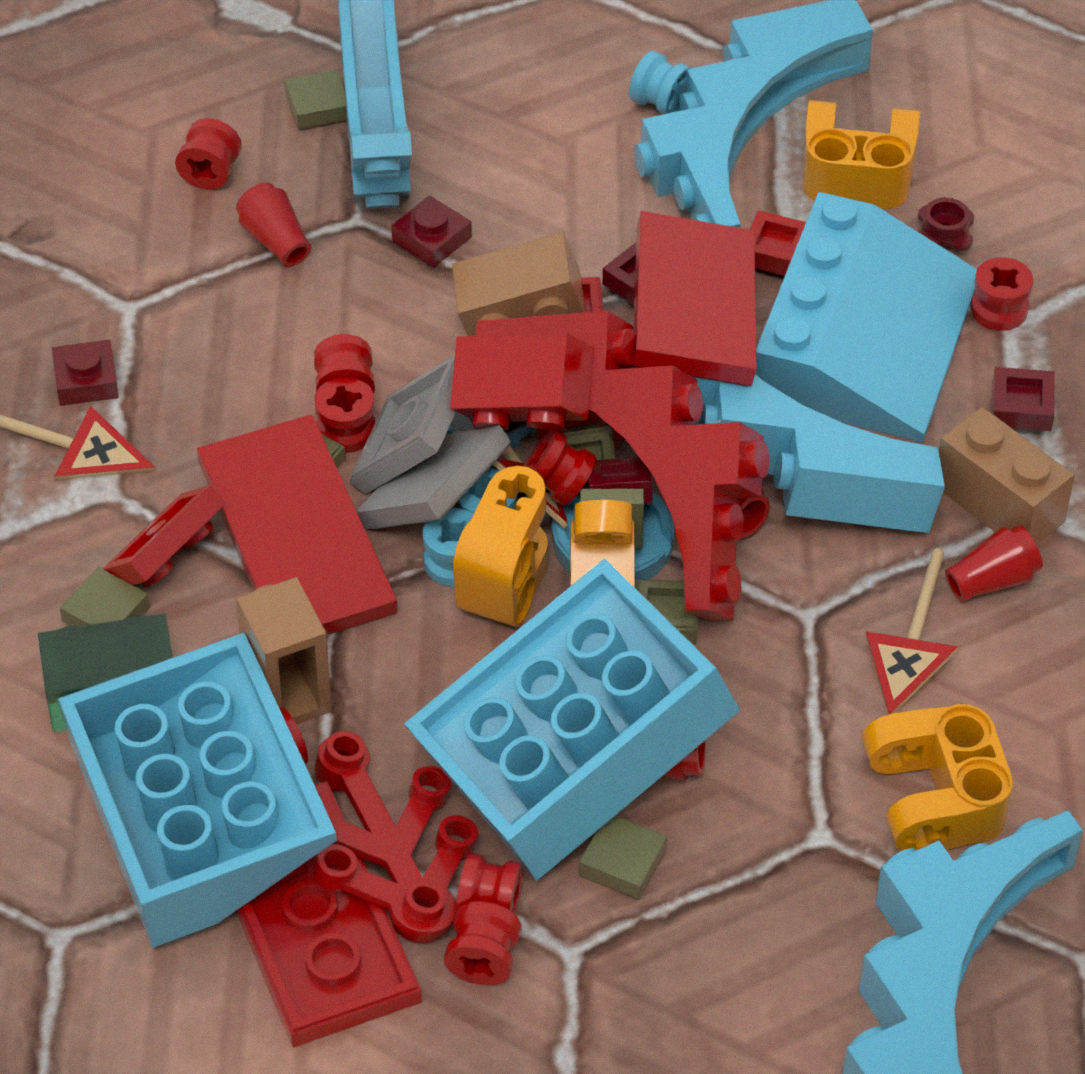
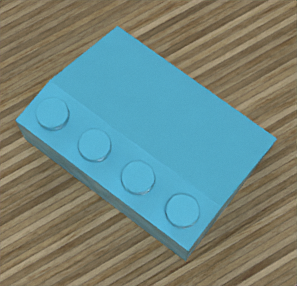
(866, 319)
(573, 717)
(196, 785)

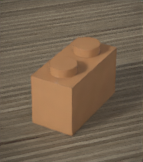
(519, 282)
(1004, 477)
(288, 647)

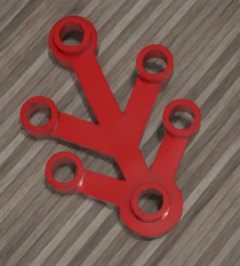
(344, 765)

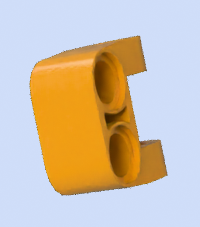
(856, 162)
(600, 532)
(503, 549)
(965, 766)

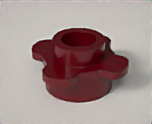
(947, 223)

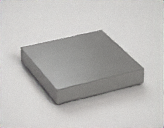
(407, 428)
(436, 483)

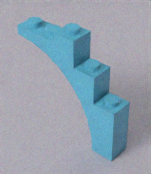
(727, 102)
(374, 103)
(831, 466)
(941, 920)

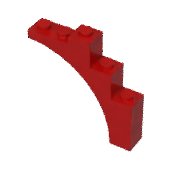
(694, 466)

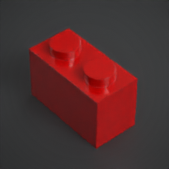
(522, 379)

